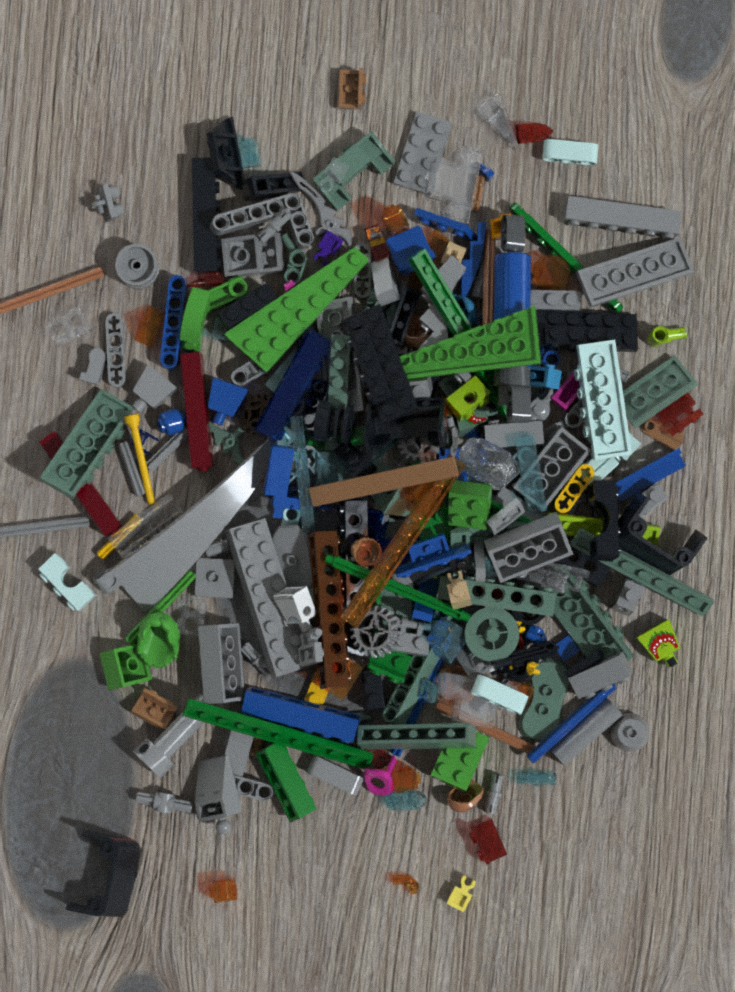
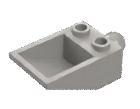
(216, 792)

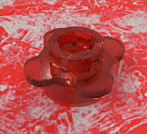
(380, 762)

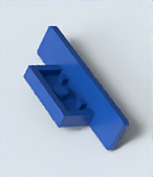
(429, 553)

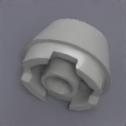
(630, 732)

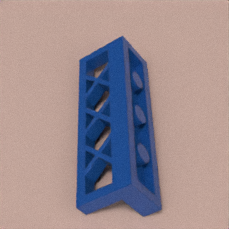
(649, 474)

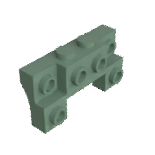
(359, 156)

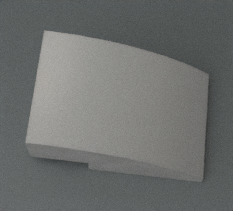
(252, 256)

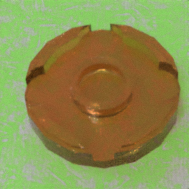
(551, 273)

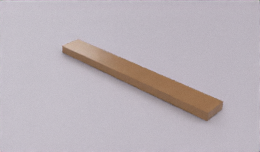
(383, 481)

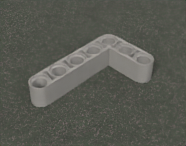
(265, 215)

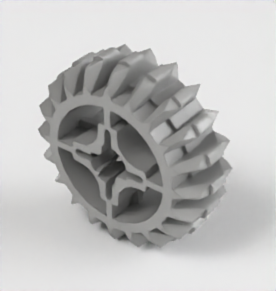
(375, 639)

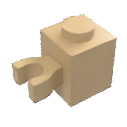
(455, 250)
(458, 591)

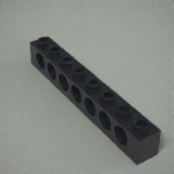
(359, 529)

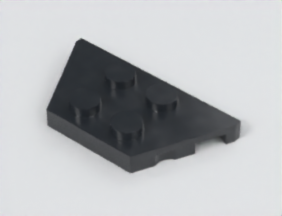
(225, 152)

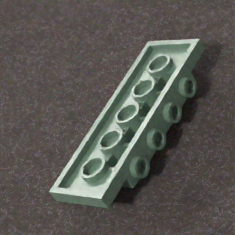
(87, 445)
(588, 623)

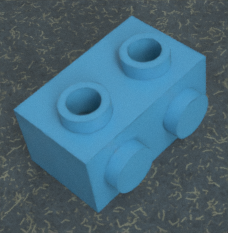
(545, 376)

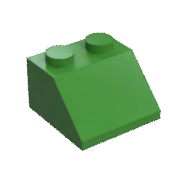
(124, 667)

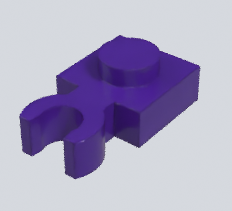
(329, 245)

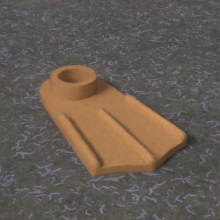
(661, 434)

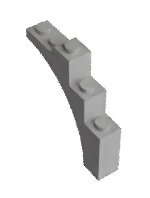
(432, 320)

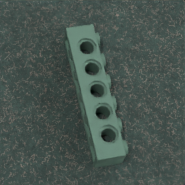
(547, 596)

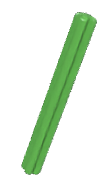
(164, 603)

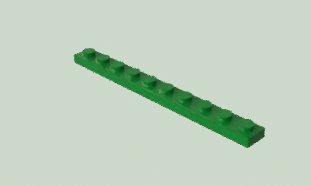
(449, 310)
(277, 734)

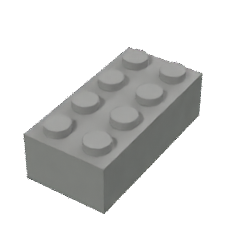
(557, 461)
(528, 547)
(221, 663)

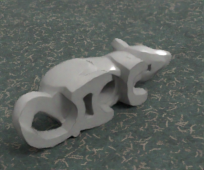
(541, 407)

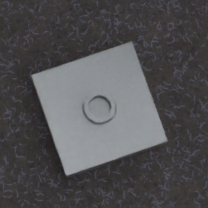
(214, 578)

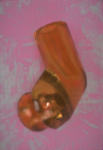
(408, 881)

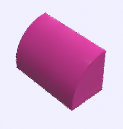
(567, 396)

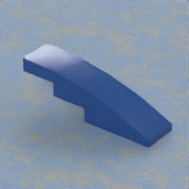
(472, 264)

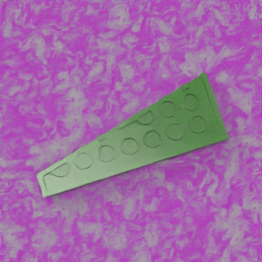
(280, 323)
(496, 345)

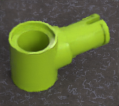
(666, 335)

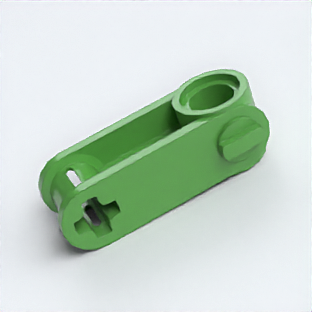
(224, 294)

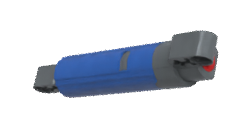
(511, 295)

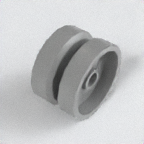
(145, 258)

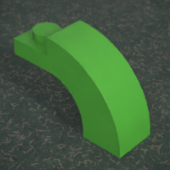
(194, 319)

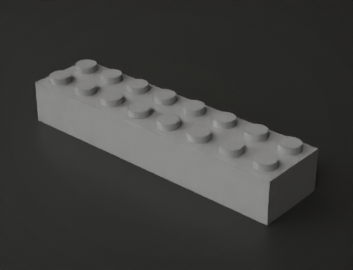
(261, 580)

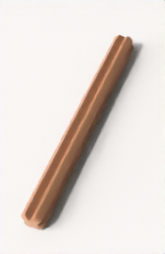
(488, 282)
(51, 289)
(493, 732)

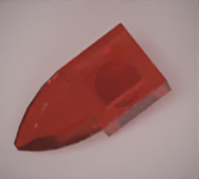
(532, 132)
(213, 279)

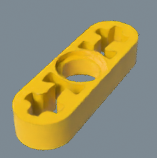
(561, 497)

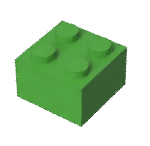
(469, 505)

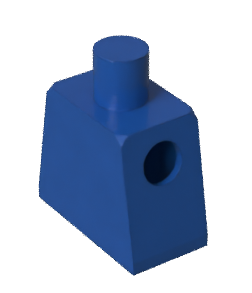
(225, 400)

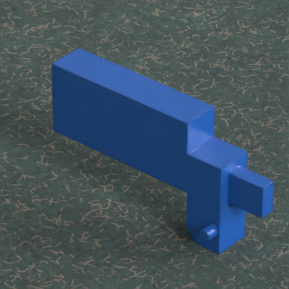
(278, 479)

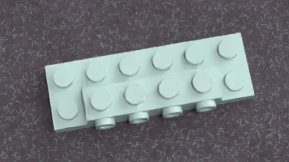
(602, 400)

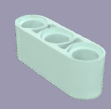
(570, 152)
(499, 694)

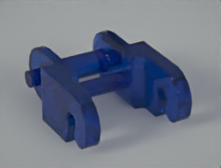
(147, 435)

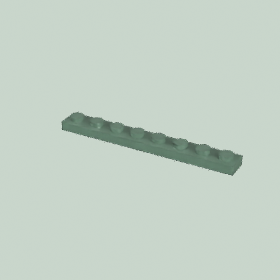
(649, 576)

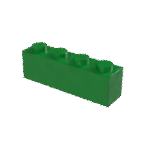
(286, 781)

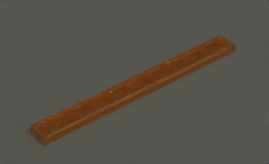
(398, 548)

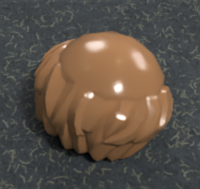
(366, 551)

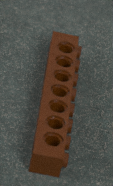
(323, 619)

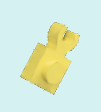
(460, 896)

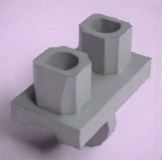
(104, 202)

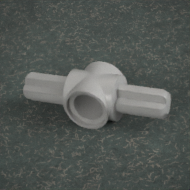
(164, 802)

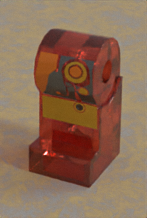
(377, 242)

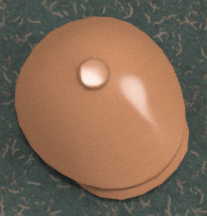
(415, 334)
(465, 801)

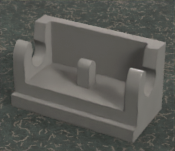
(471, 664)

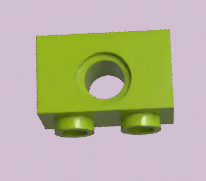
(474, 389)

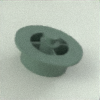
(491, 634)

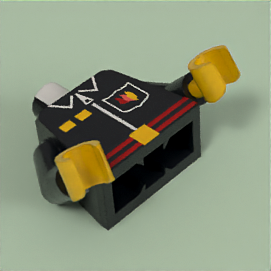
(521, 674)

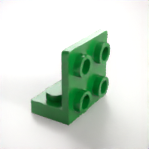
(392, 665)

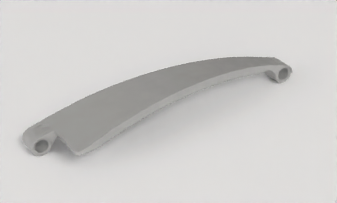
(167, 556)

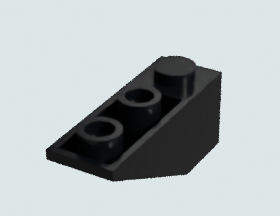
(317, 392)

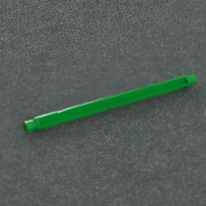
(399, 589)

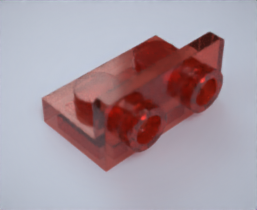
(488, 840)

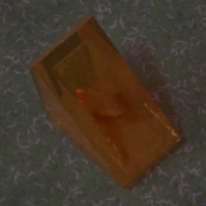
(150, 326)

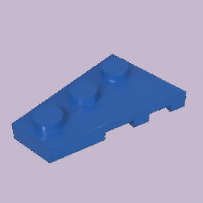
(445, 224)

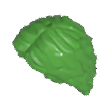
(158, 640)

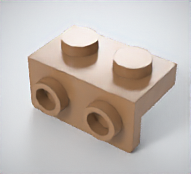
(351, 89)
(154, 709)

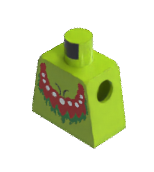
(660, 642)

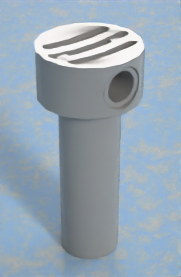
(157, 754)

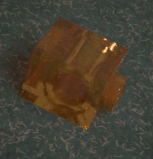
(224, 890)

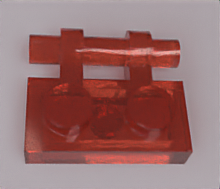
(677, 408)

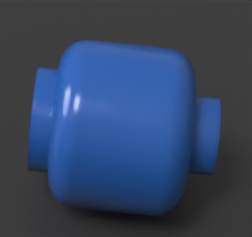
(171, 422)

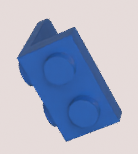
(405, 246)

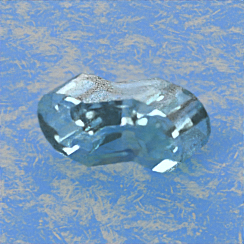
(397, 801)

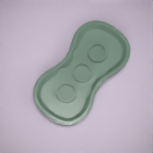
(545, 705)

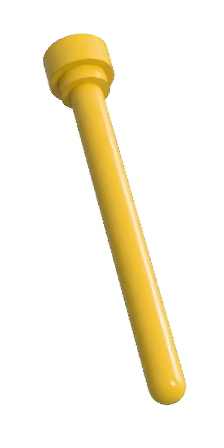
(133, 422)

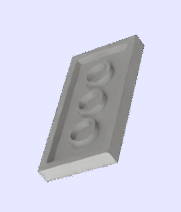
(423, 145)

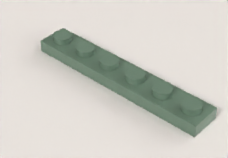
(338, 376)

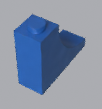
(423, 612)

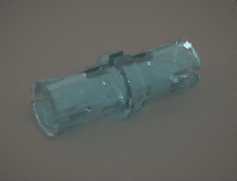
(537, 778)

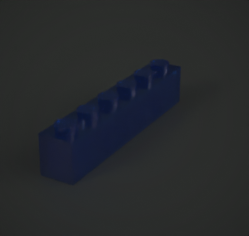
(292, 386)

